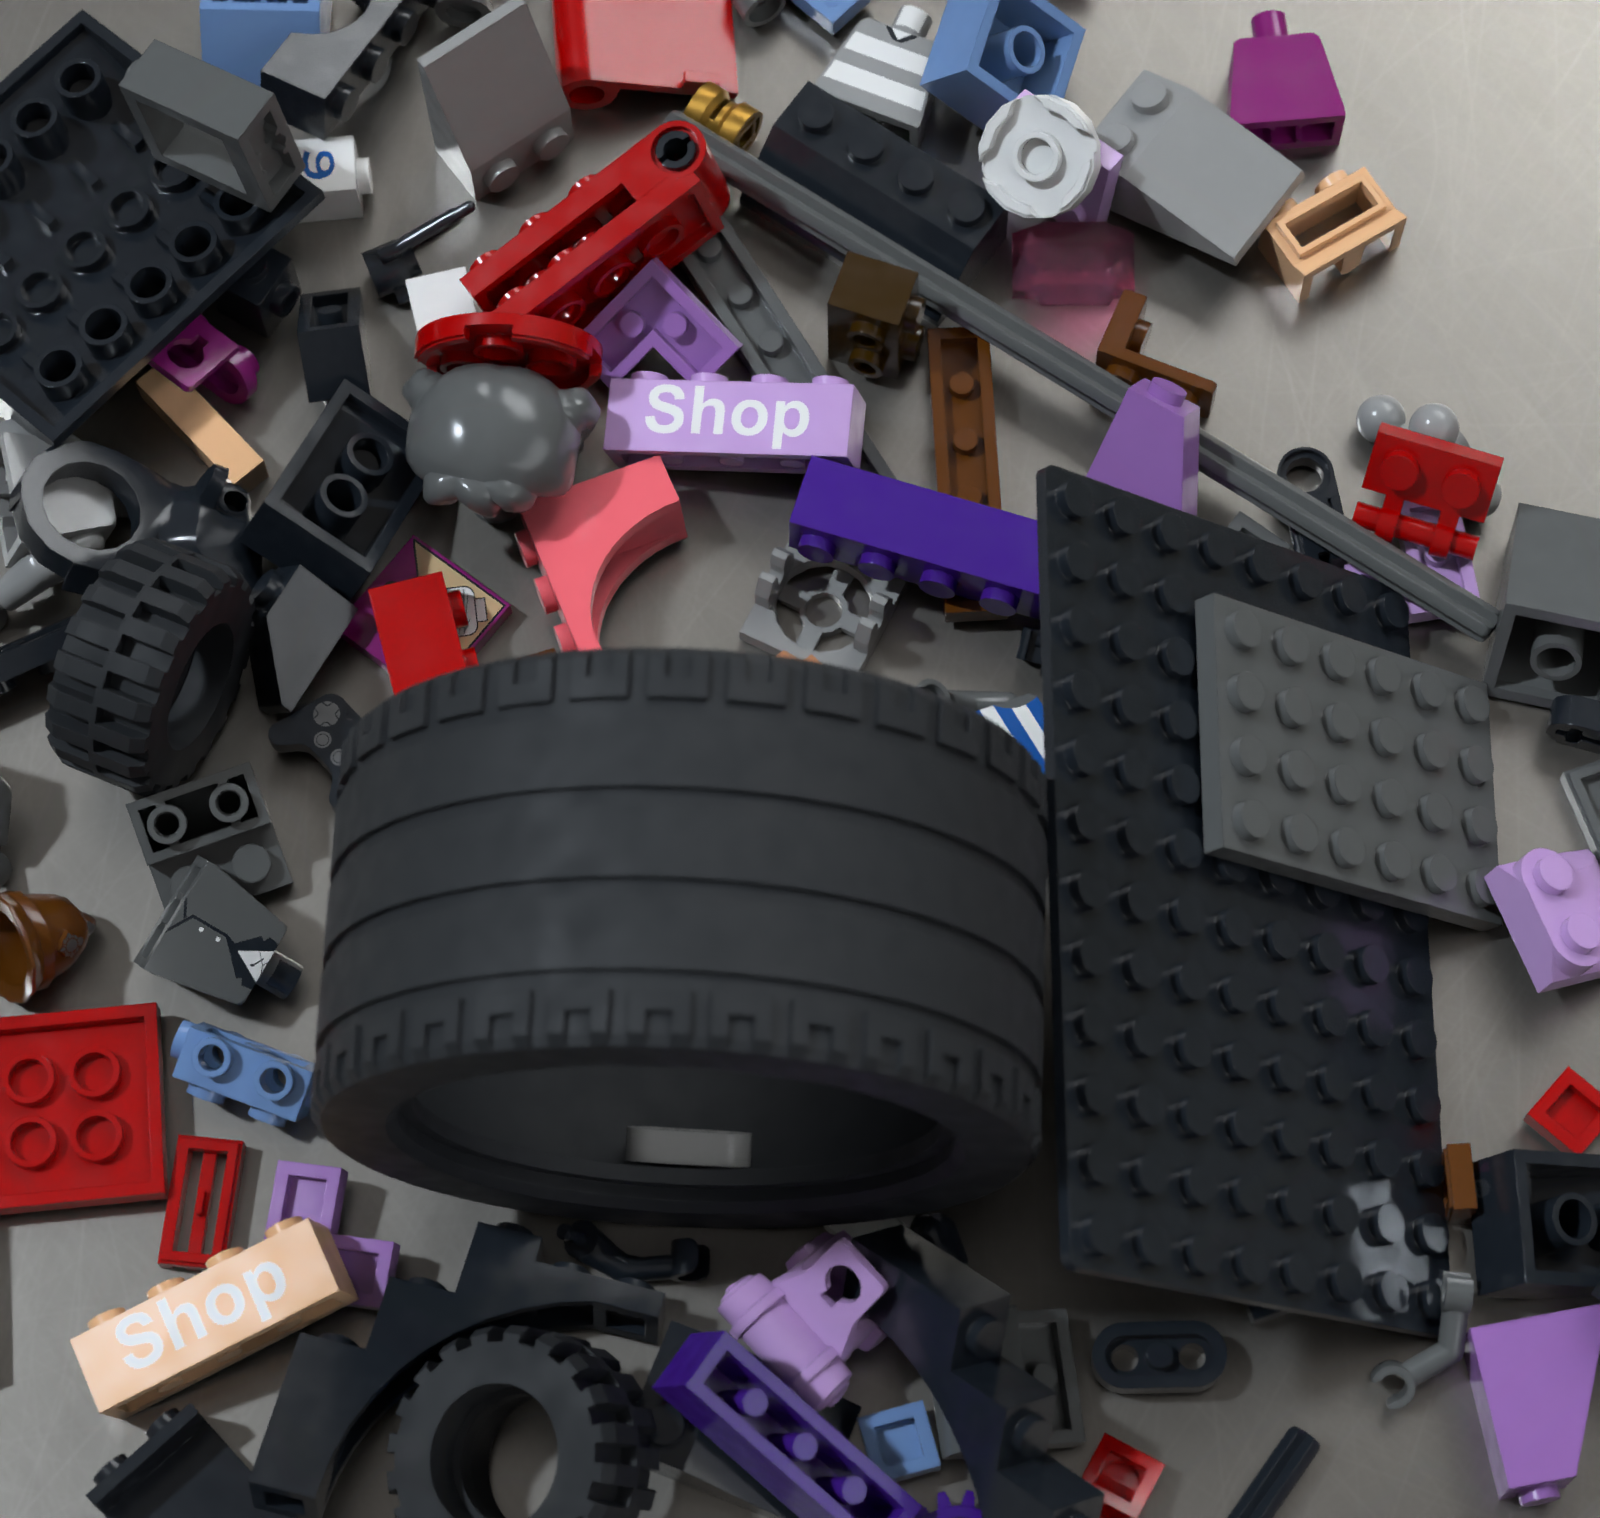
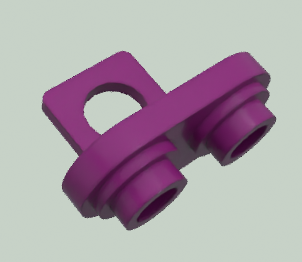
(209, 359)

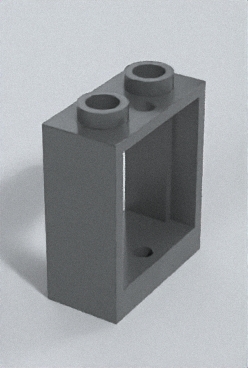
(212, 125)

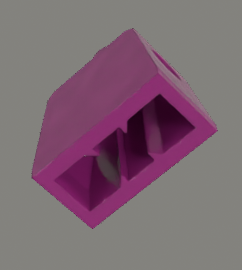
(1284, 86)

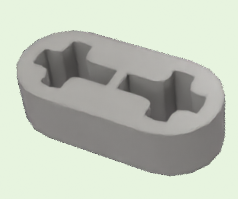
(688, 1146)

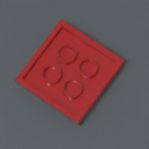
(82, 1109)

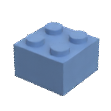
(997, 50)

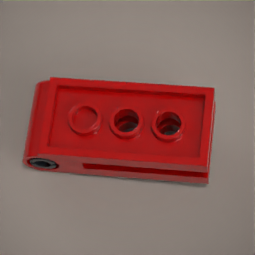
(580, 254)

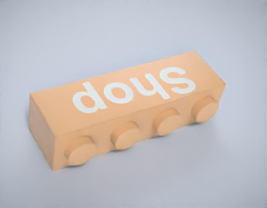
(213, 1317)

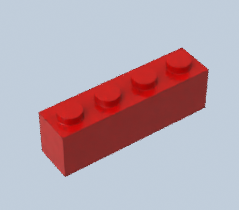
(419, 629)

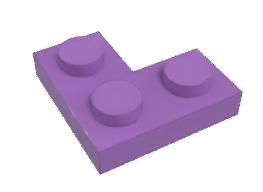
(661, 315)
(319, 1195)

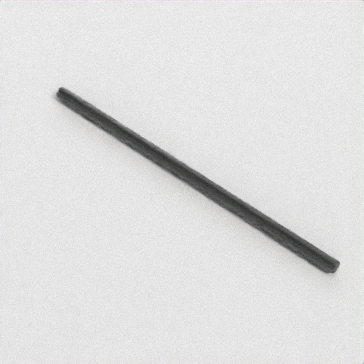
(1104, 390)

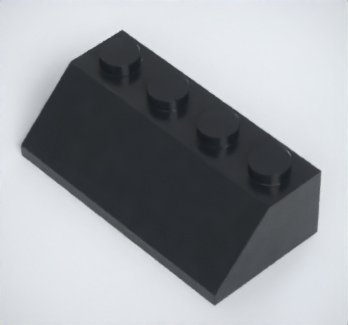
(883, 186)

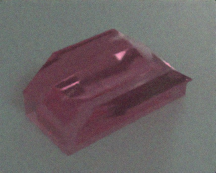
(1072, 263)

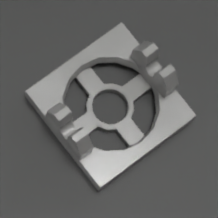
(764, 631)

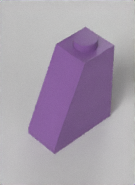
(1153, 446)
(1534, 1398)

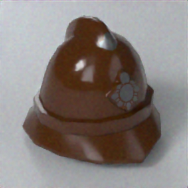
(38, 941)

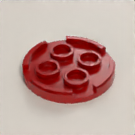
(534, 342)

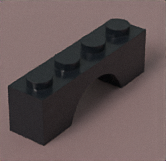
(325, 73)

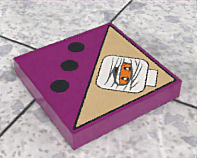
(483, 607)

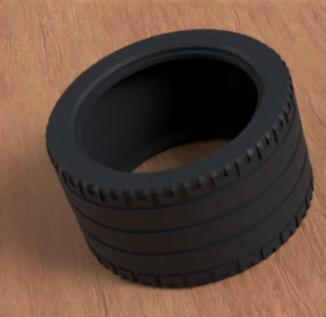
(689, 909)

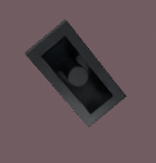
(333, 342)
(294, 633)

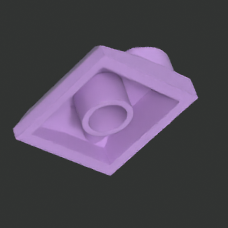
(1552, 914)

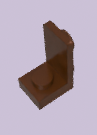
(1123, 348)

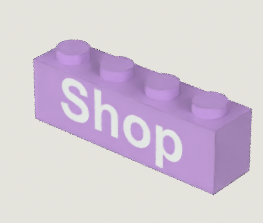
(734, 423)

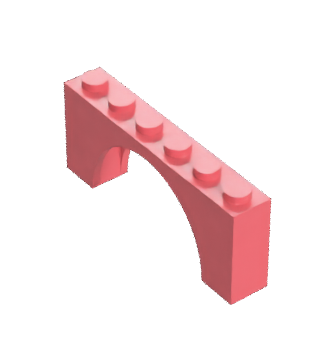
(595, 541)

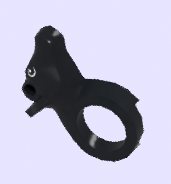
(195, 517)

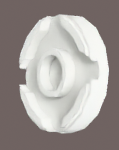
(1039, 156)

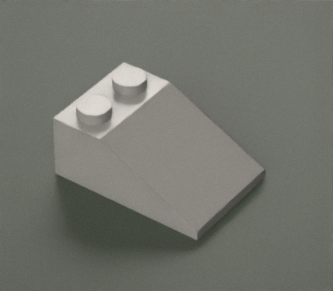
(494, 100)
(1193, 169)

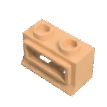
(1340, 246)

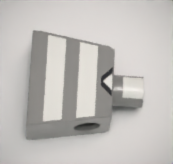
(882, 73)

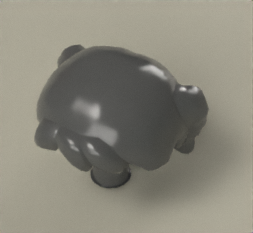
(495, 437)

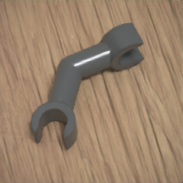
(1456, 1305)

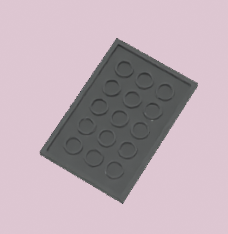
(1344, 764)

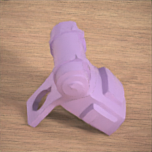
(803, 1322)

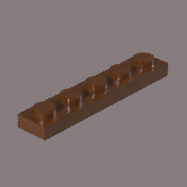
(963, 433)

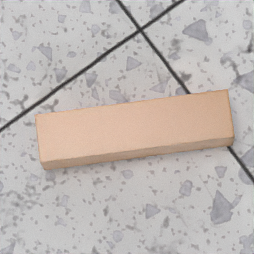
(203, 429)

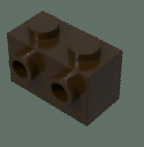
(875, 317)

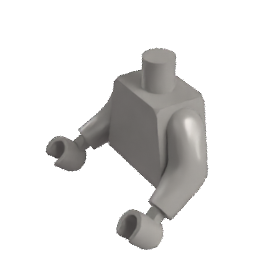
(74, 506)

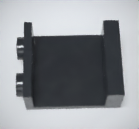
(177, 1474)

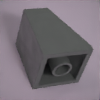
(1547, 610)

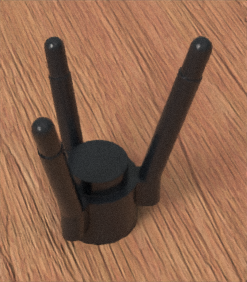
(395, 260)

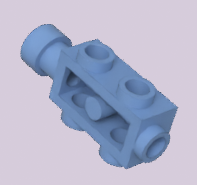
(245, 1075)

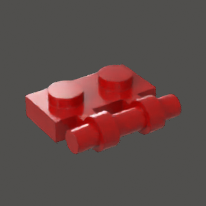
(1432, 475)

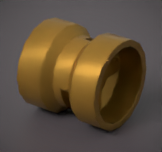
(718, 113)

